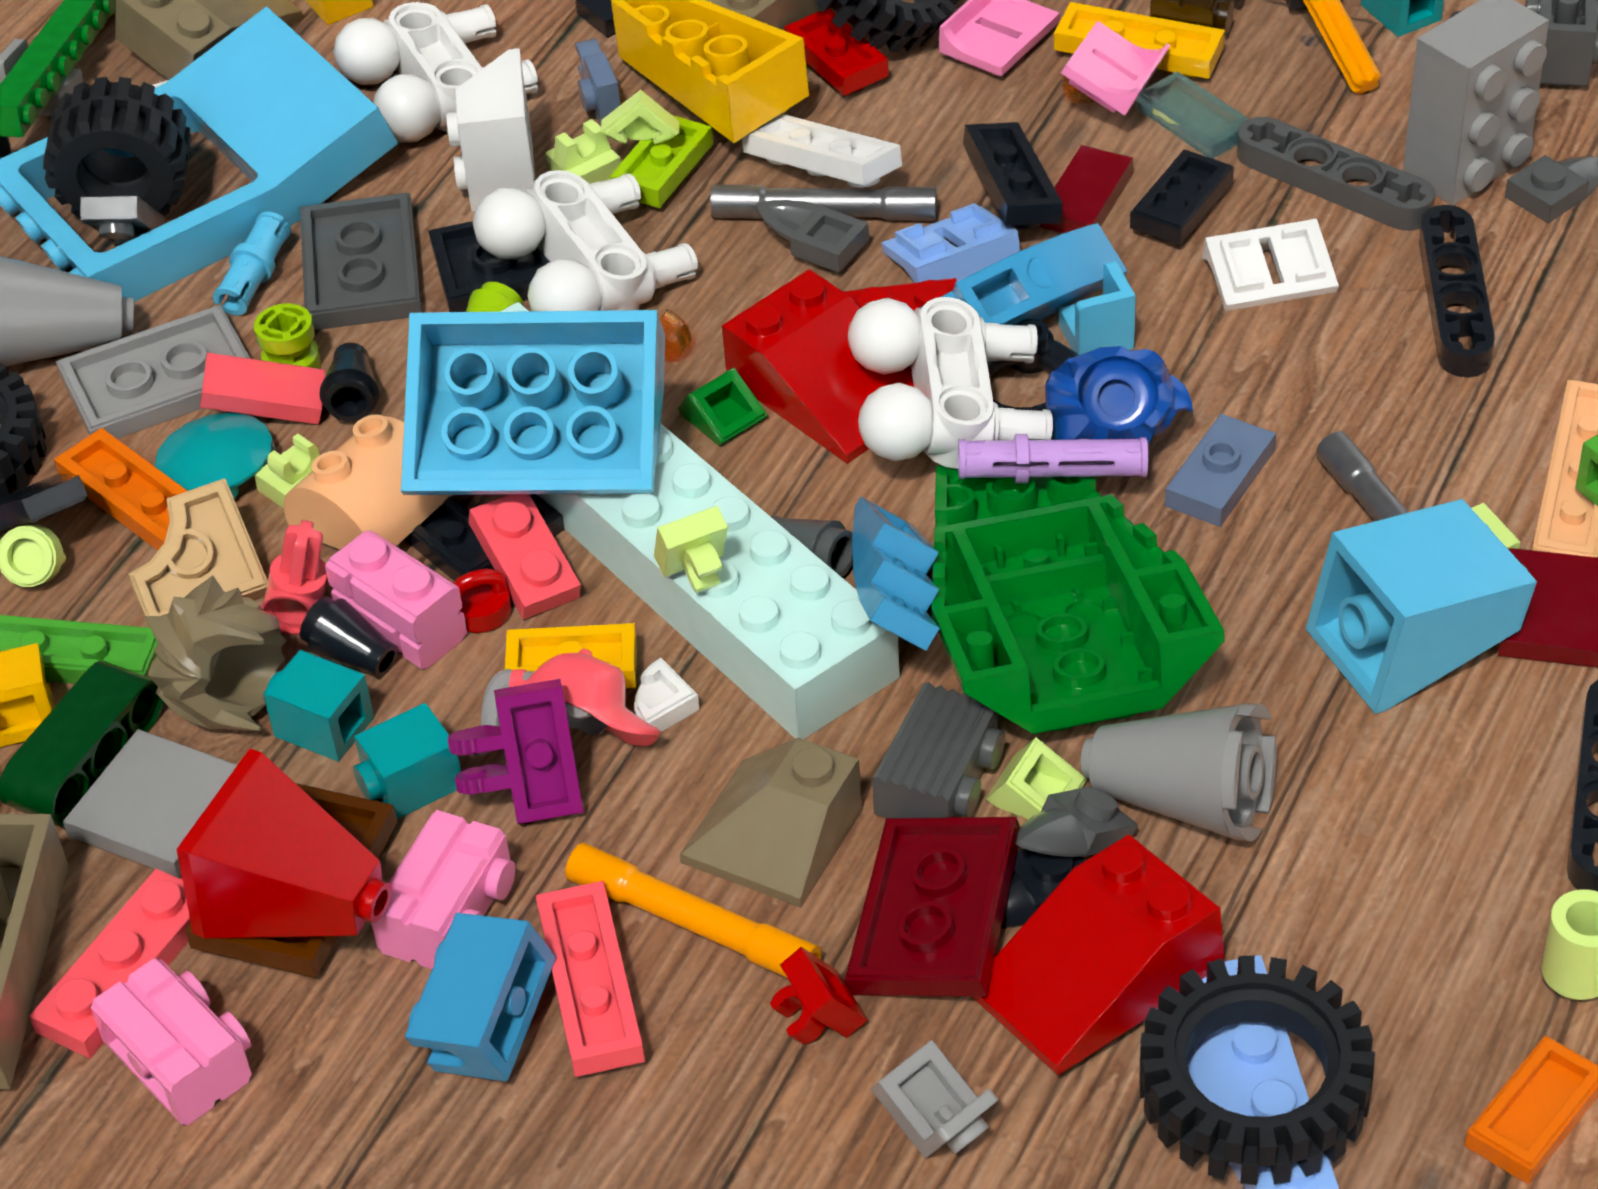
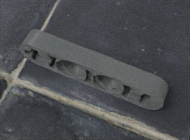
(1391, 199)

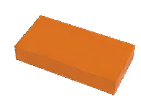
(1535, 1110)

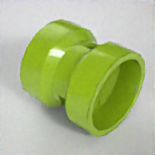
(287, 336)

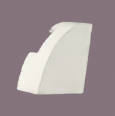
(664, 696)

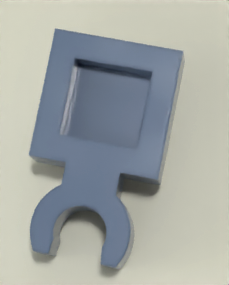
(598, 83)

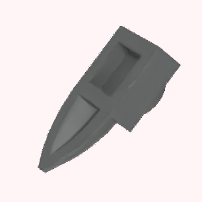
(1553, 187)
(816, 231)
(1075, 824)

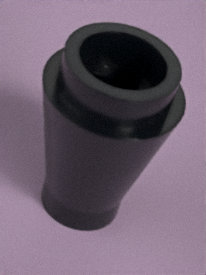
(349, 385)
(345, 636)

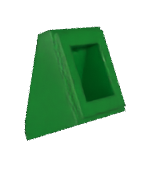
(723, 408)

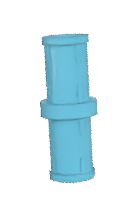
(252, 263)

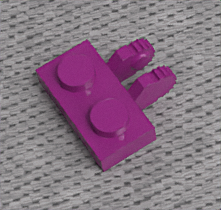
(536, 753)

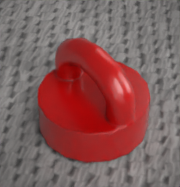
(484, 599)

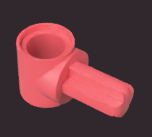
(296, 577)

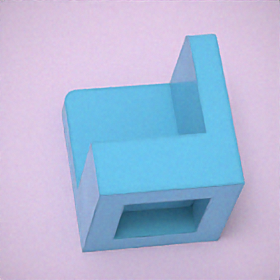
(1102, 319)

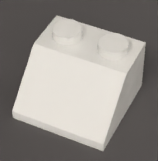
(493, 130)

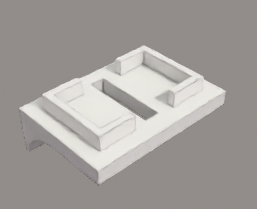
(1244, 274)

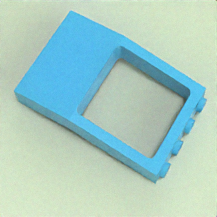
(270, 111)

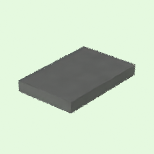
(360, 261)

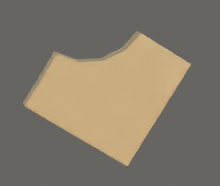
(201, 541)

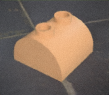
(360, 488)

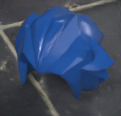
(1114, 395)

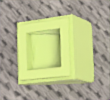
(1031, 778)

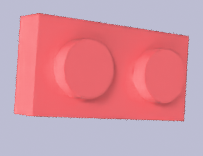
(526, 554)

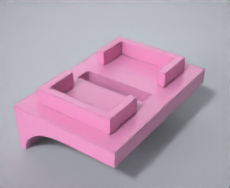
(995, 32)
(1111, 68)

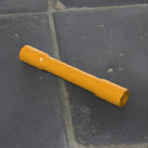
(625, 883)

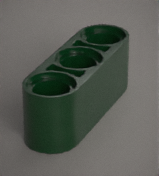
(79, 740)

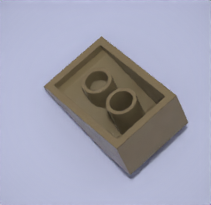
(179, 31)

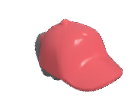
(591, 696)

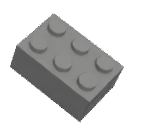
(1475, 97)

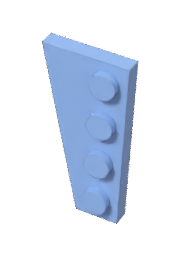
(1255, 1073)

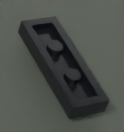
(1012, 174)

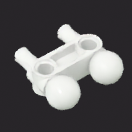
(428, 56)
(589, 251)
(950, 378)

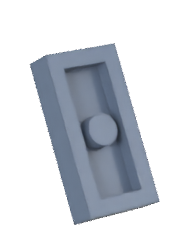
(1220, 470)

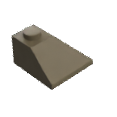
(779, 820)

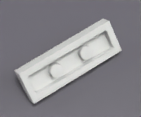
(823, 150)

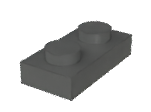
(120, 217)

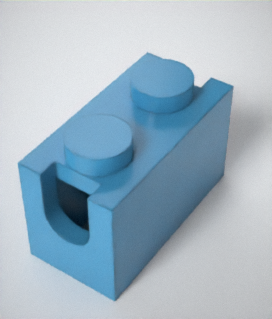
(481, 996)

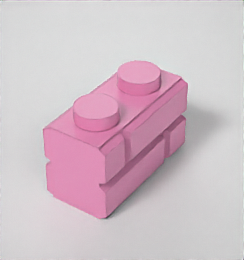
(399, 597)
(444, 873)
(173, 1039)

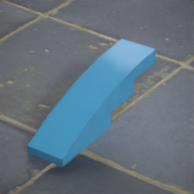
(892, 571)

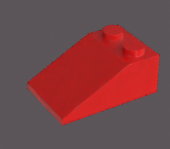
(800, 362)
(1101, 954)

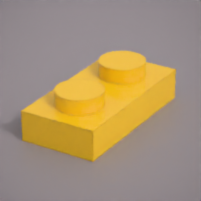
(608, 642)

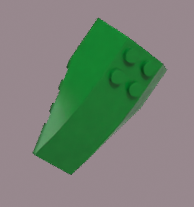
(1062, 602)

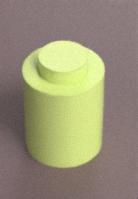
(1572, 946)

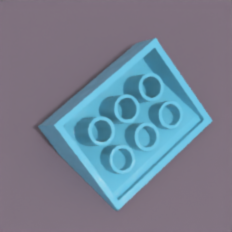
(533, 402)

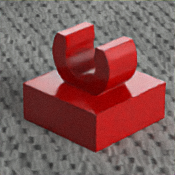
(820, 994)

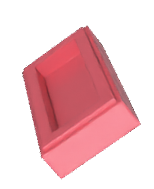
(262, 388)

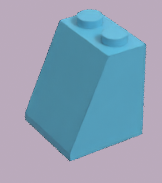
(1415, 599)

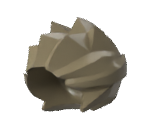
(215, 657)

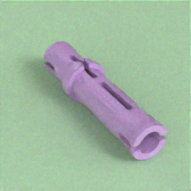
(1052, 458)

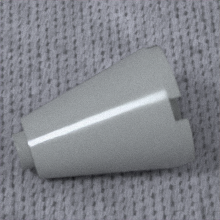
(56, 312)
(1190, 766)

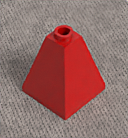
(275, 863)

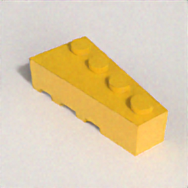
(713, 60)

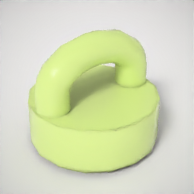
(30, 555)

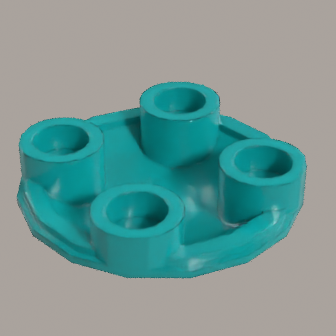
(216, 449)

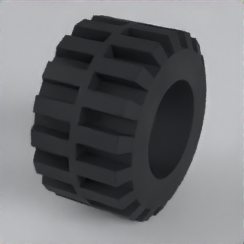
(121, 119)

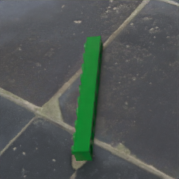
(49, 62)

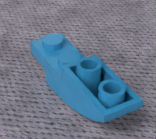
(1039, 277)

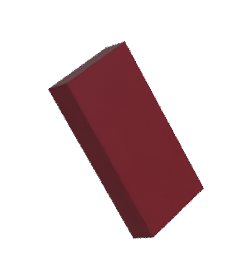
(1090, 187)

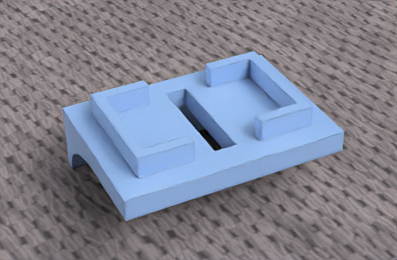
(928, 256)

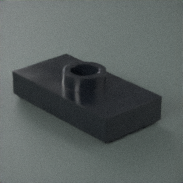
(1181, 197)

